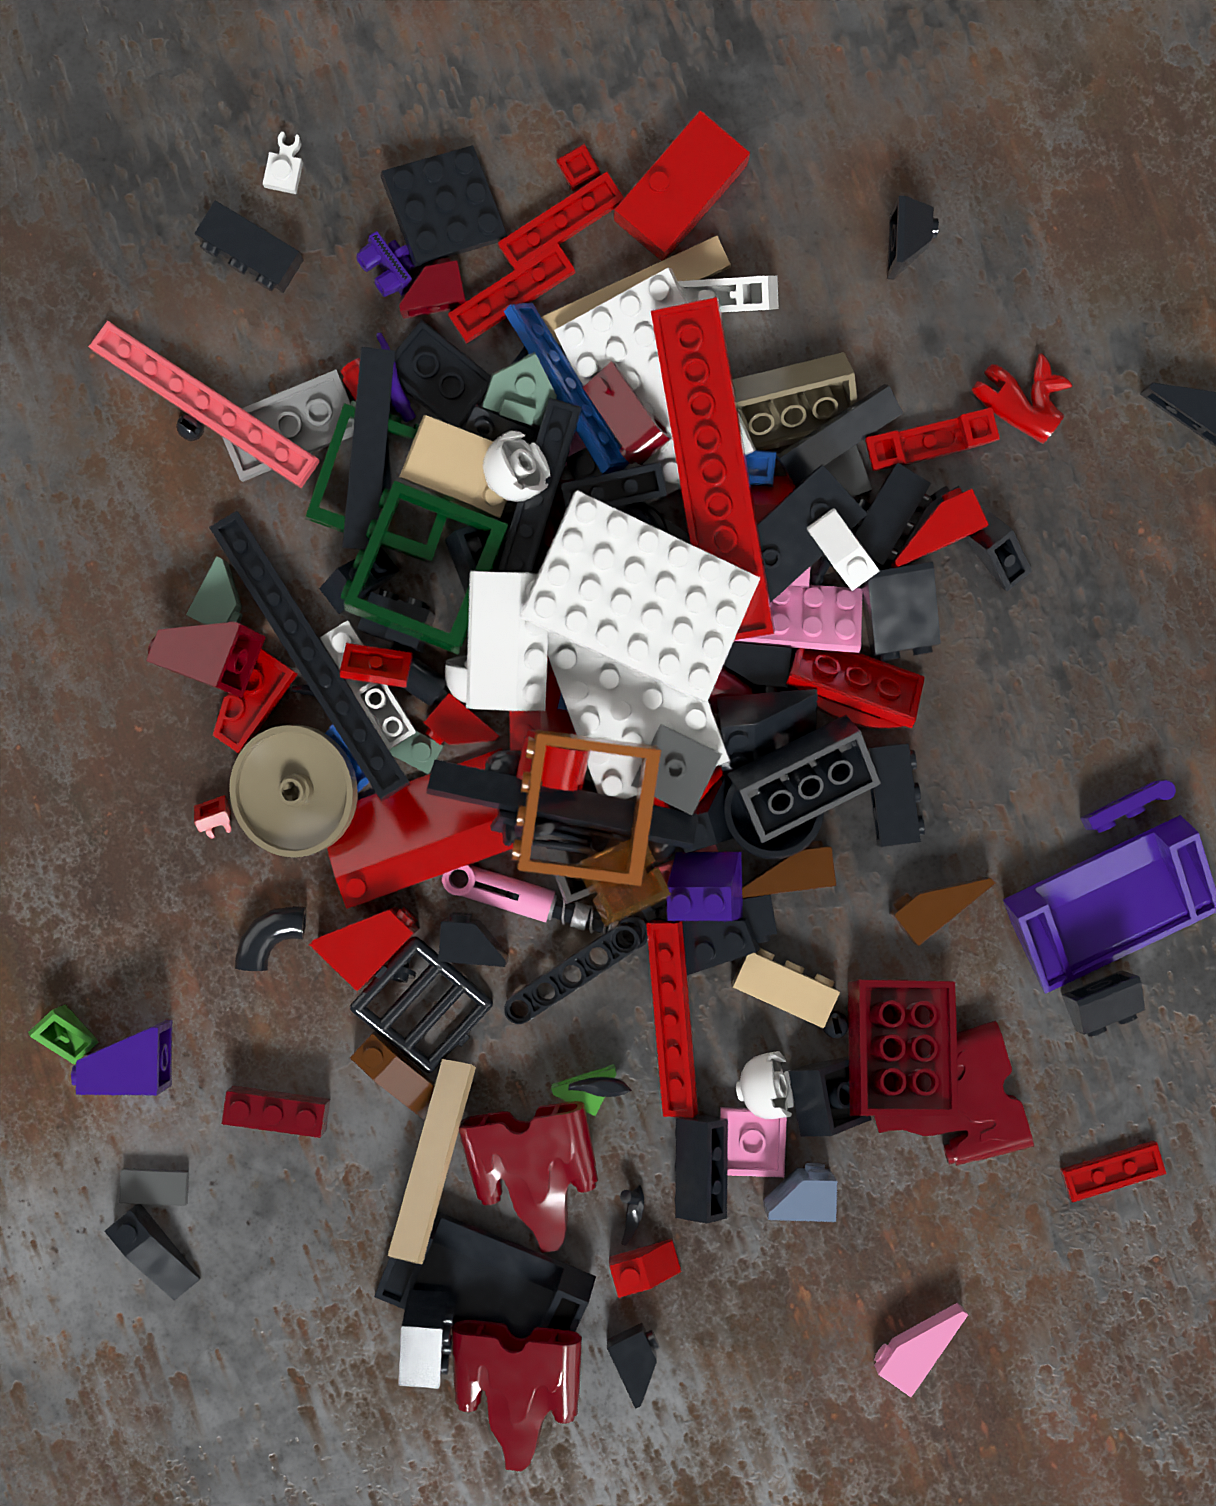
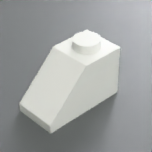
(843, 549)

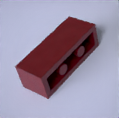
(276, 1111)

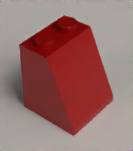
(366, 945)

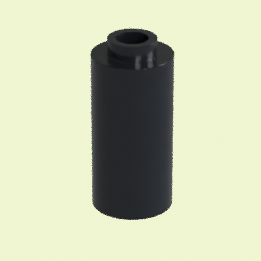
(424, 681)

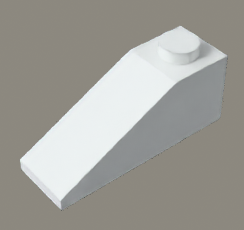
(735, 293)

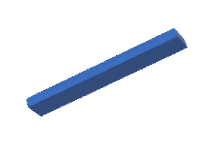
(567, 386)

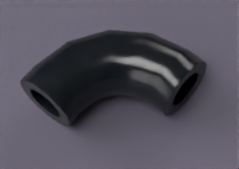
(267, 932)

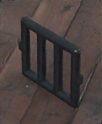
(407, 1045)

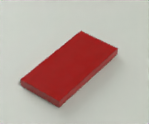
(859, 683)

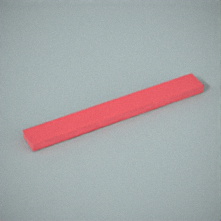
(204, 404)

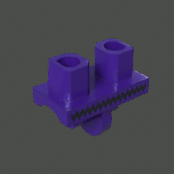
(393, 261)

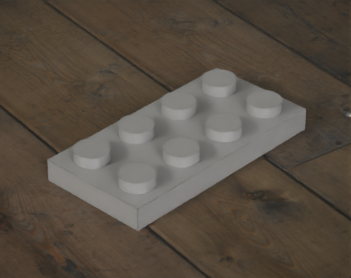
(301, 414)

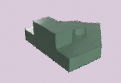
(520, 391)

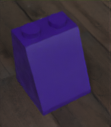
(128, 1067)

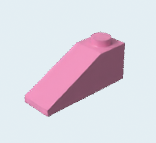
(916, 1350)

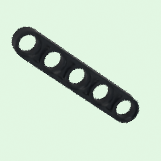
(587, 967)

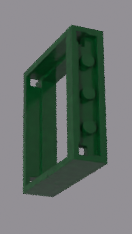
(336, 521)
(376, 532)

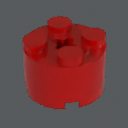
(561, 766)

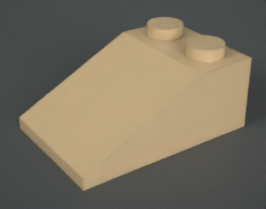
(451, 466)

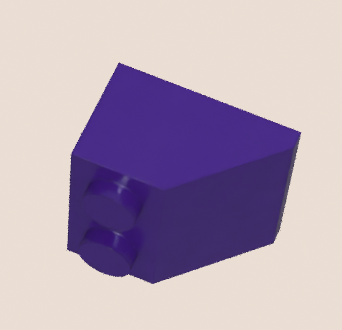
(705, 887)

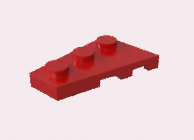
(243, 717)

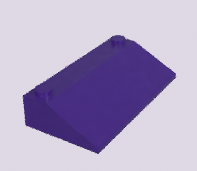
(1113, 903)

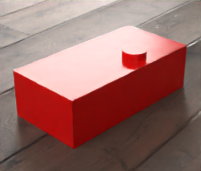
(681, 186)

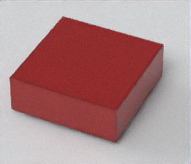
(578, 167)

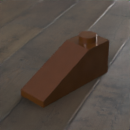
(803, 871)
(931, 909)
(395, 1073)

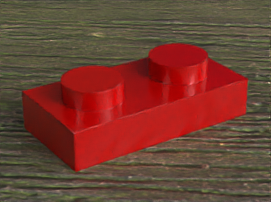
(376, 665)

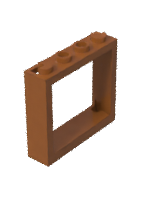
(642, 815)

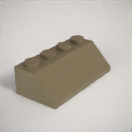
(794, 399)

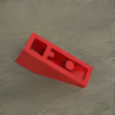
(949, 522)

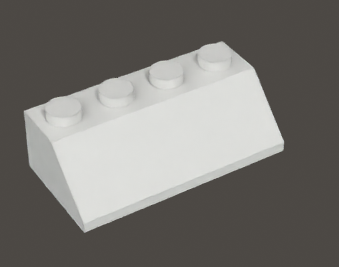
(504, 650)

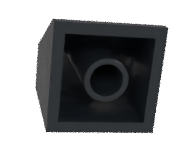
(901, 611)

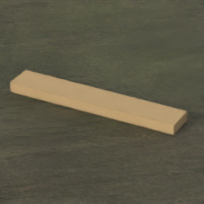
(692, 264)
(431, 1161)

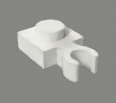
(284, 169)

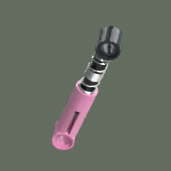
(535, 902)

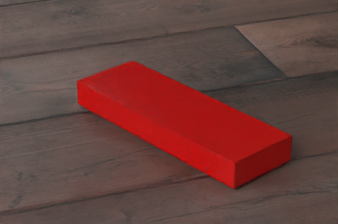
(1113, 1171)

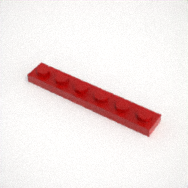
(672, 1018)

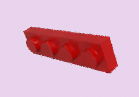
(561, 221)
(518, 287)

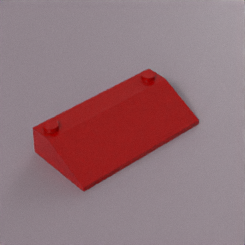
(411, 840)

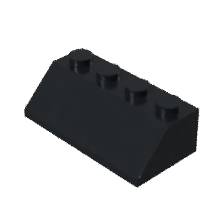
(804, 778)

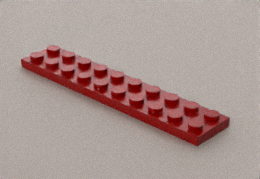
(711, 446)

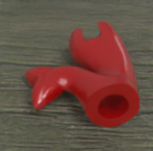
(1014, 408)

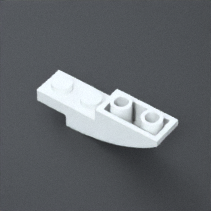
(375, 699)

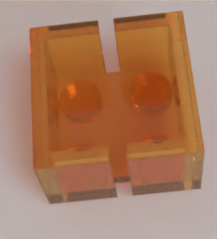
(620, 900)

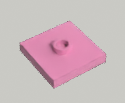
(754, 1144)

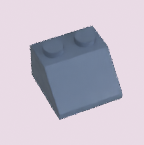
(804, 1196)

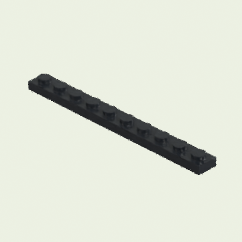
(309, 656)

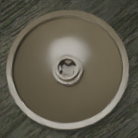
(293, 790)

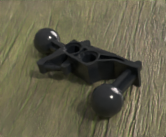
(587, 839)

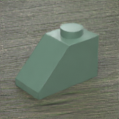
(217, 597)

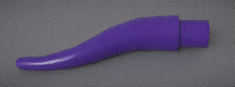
(398, 397)

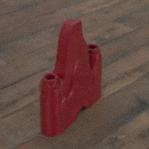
(990, 1117)
(534, 1161)
(520, 1381)

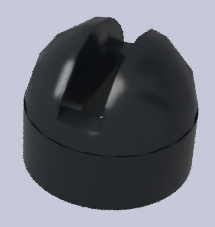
(185, 432)
(843, 1024)

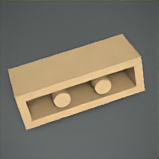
(786, 987)

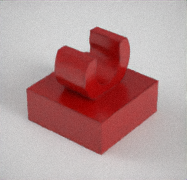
(212, 814)

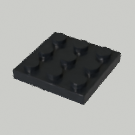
(443, 205)

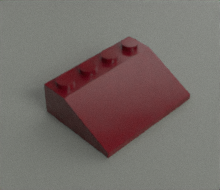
(902, 1048)

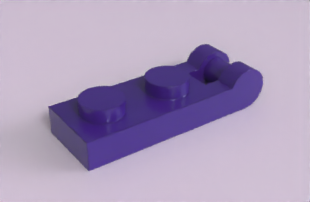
(1130, 804)

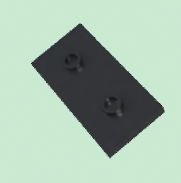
(783, 532)

